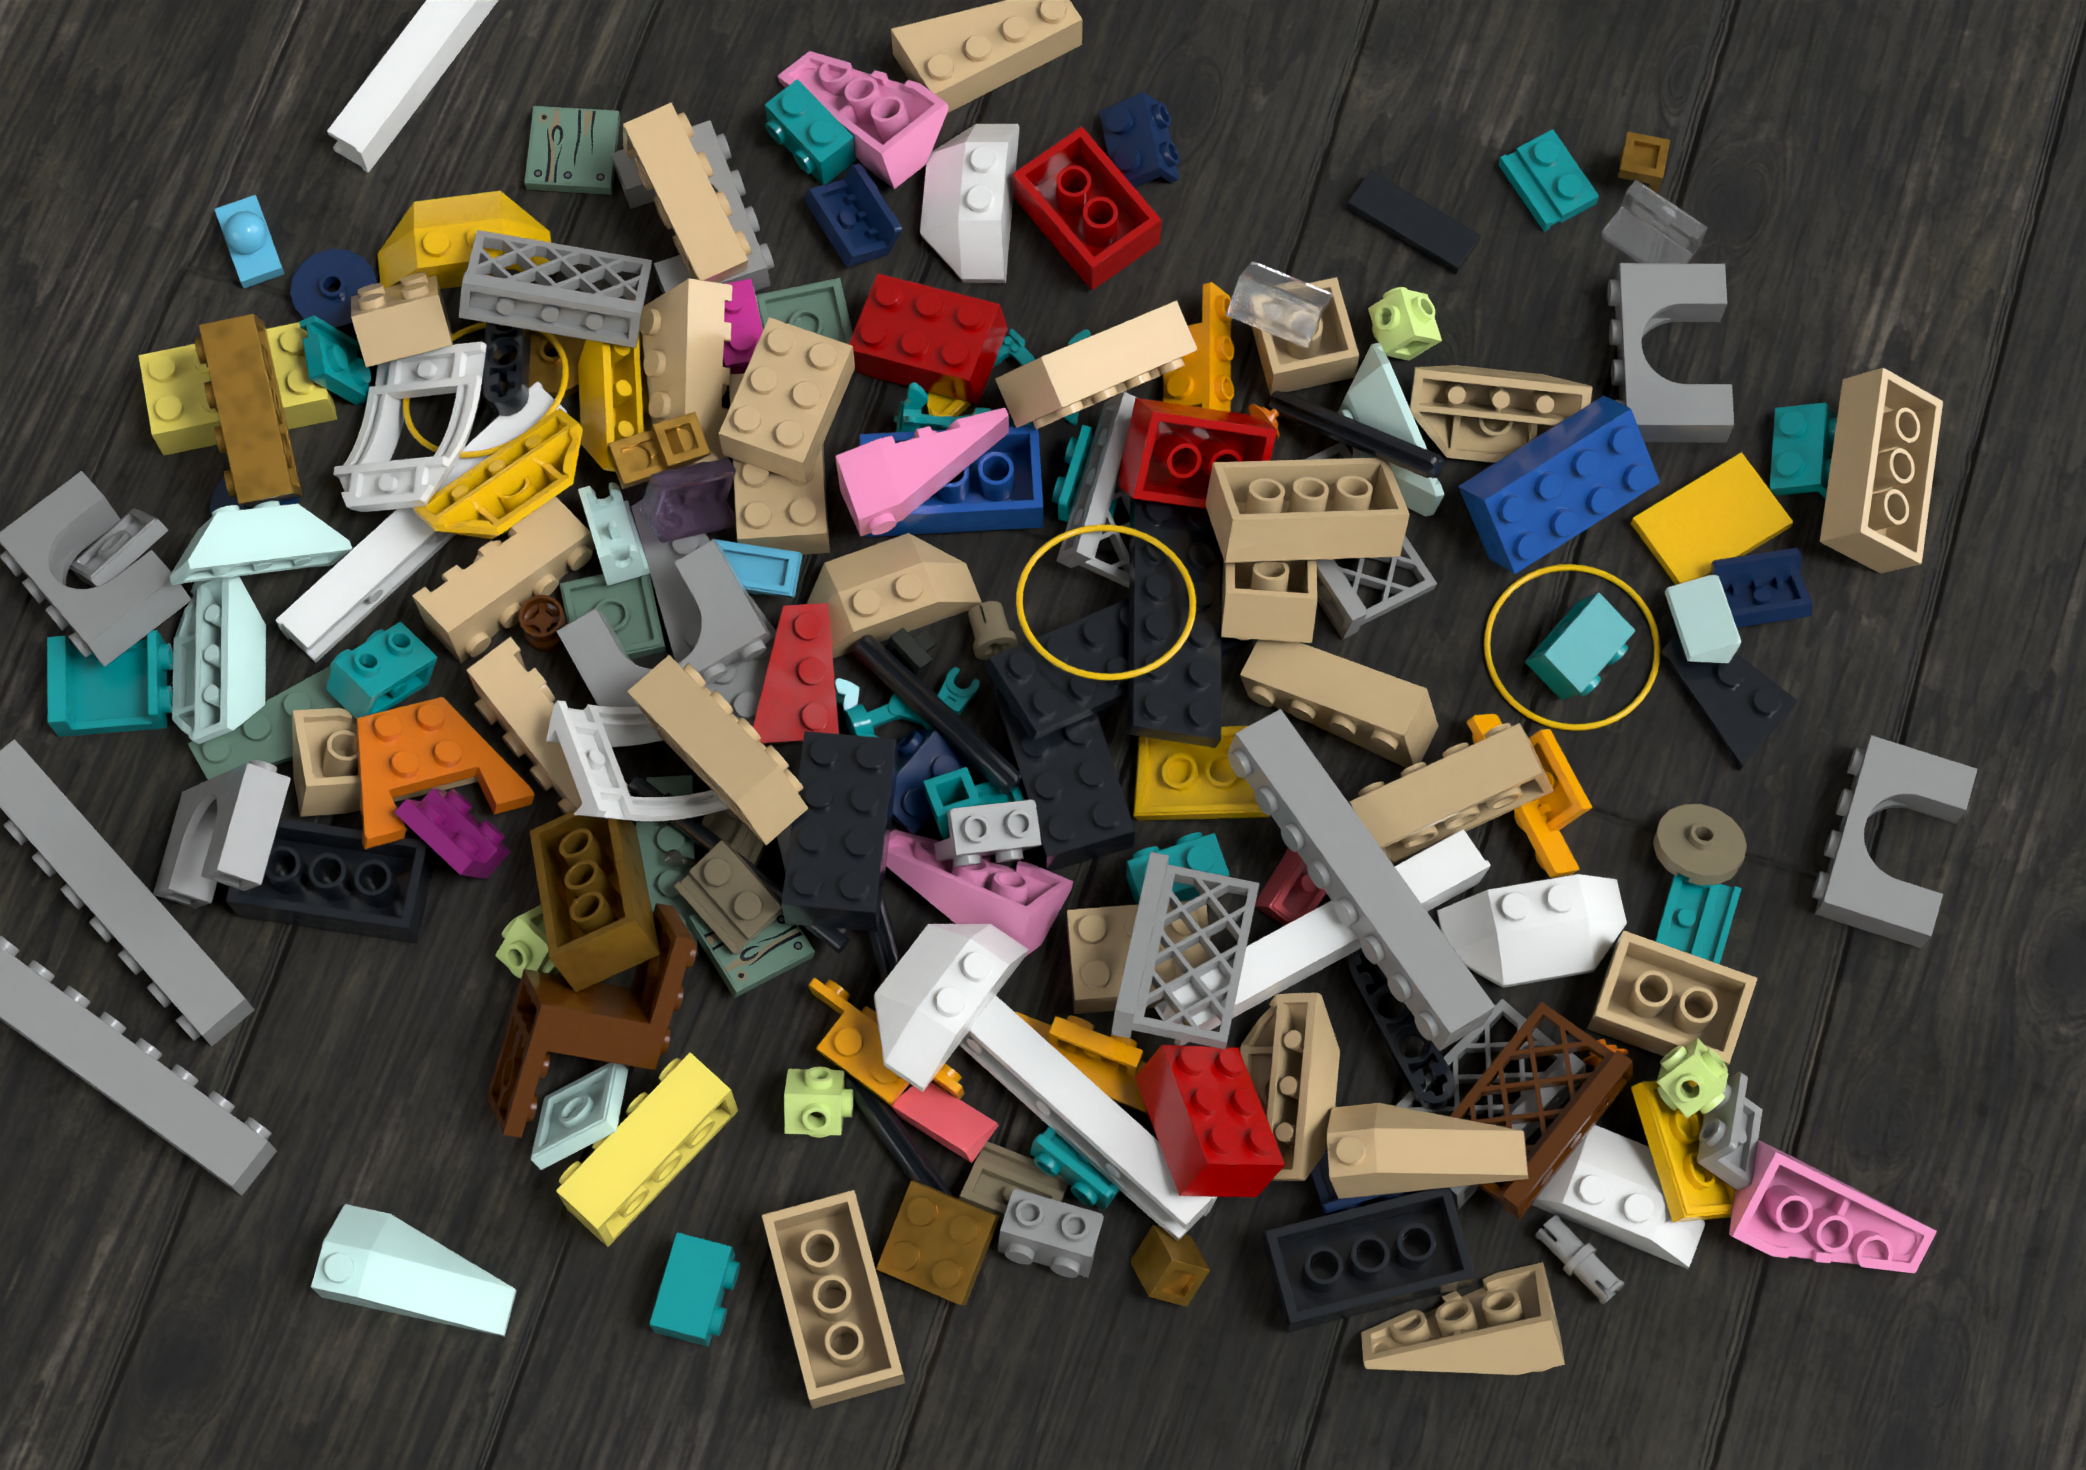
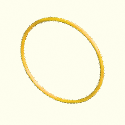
(475, 454)
(1105, 676)
(1564, 726)

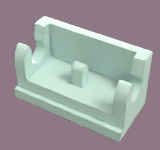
(614, 535)

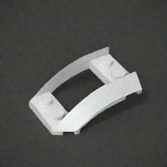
(368, 474)
(588, 744)

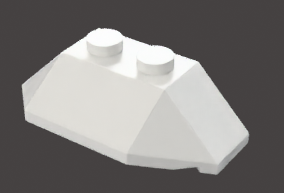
(972, 201)
(1536, 928)
(940, 995)
(1617, 1192)

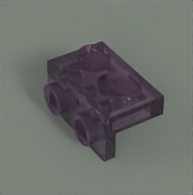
(689, 500)

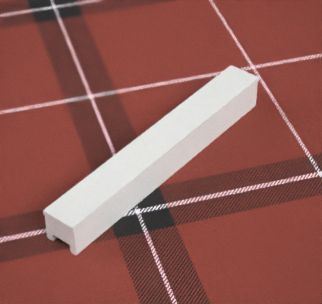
(405, 77)
(389, 552)
(1323, 939)
(1082, 1116)

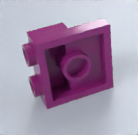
(454, 833)

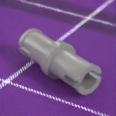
(1579, 1259)

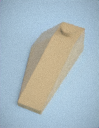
(328, 765)

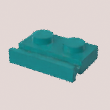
(1548, 180)
(334, 361)
(1697, 918)

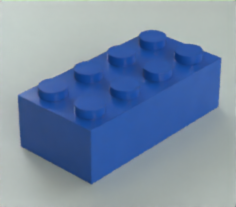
(1559, 484)
(990, 494)

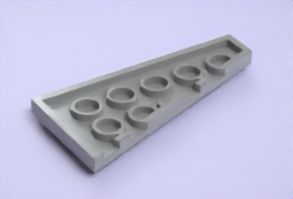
(683, 620)

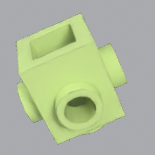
(1404, 323)
(526, 944)
(1693, 1064)
(816, 1102)

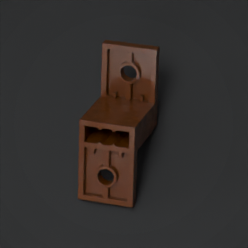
(593, 1023)

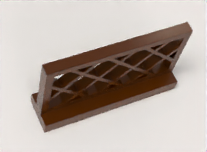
(1570, 1122)

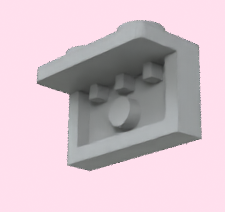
(990, 830)
(1731, 1135)
(1049, 1234)

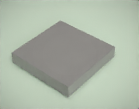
(118, 548)

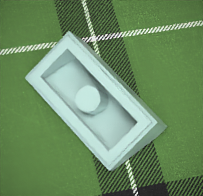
(1704, 620)

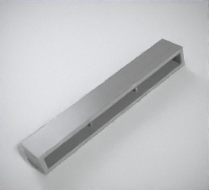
(1359, 880)
(118, 899)
(131, 1073)

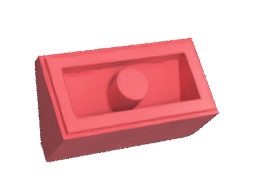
(1289, 891)
(946, 1119)

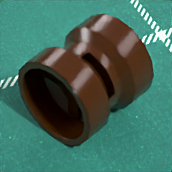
(541, 613)

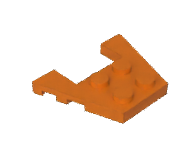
(420, 750)

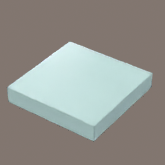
(579, 1114)

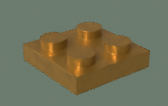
(938, 1242)

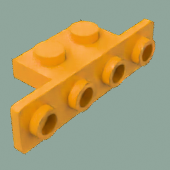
(1207, 371)
(1549, 813)
(857, 1047)
(1103, 1059)

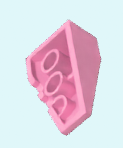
(889, 120)
(892, 479)
(1014, 900)
(1816, 1217)

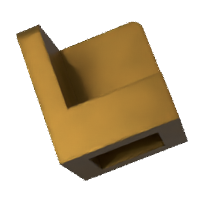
(1644, 159)
(1168, 1267)

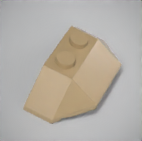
(1490, 411)
(891, 589)
(1295, 1075)

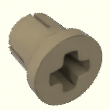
(990, 631)

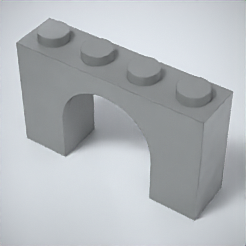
(715, 147)
(1657, 295)
(102, 617)
(728, 631)
(222, 834)
(1854, 887)

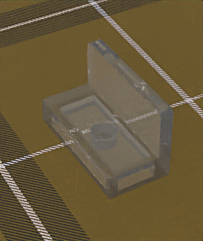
(1653, 228)
(1278, 304)

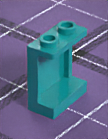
(109, 699)

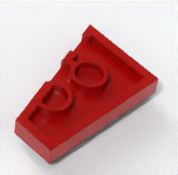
(799, 678)

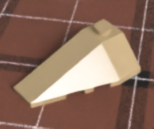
(1407, 1150)
(1493, 1330)

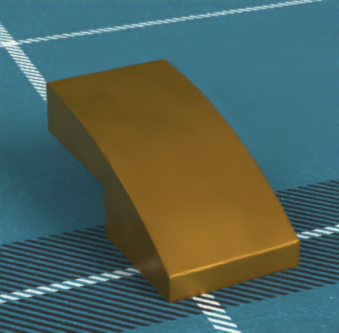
(664, 447)

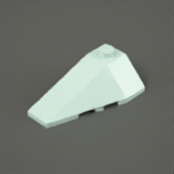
(399, 1270)

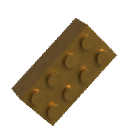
(249, 410)
(593, 897)

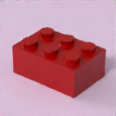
(1086, 208)
(928, 338)
(1175, 445)
(1209, 1121)

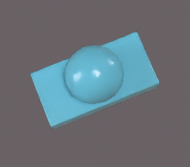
(249, 241)
(764, 568)

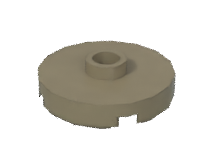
(1700, 844)

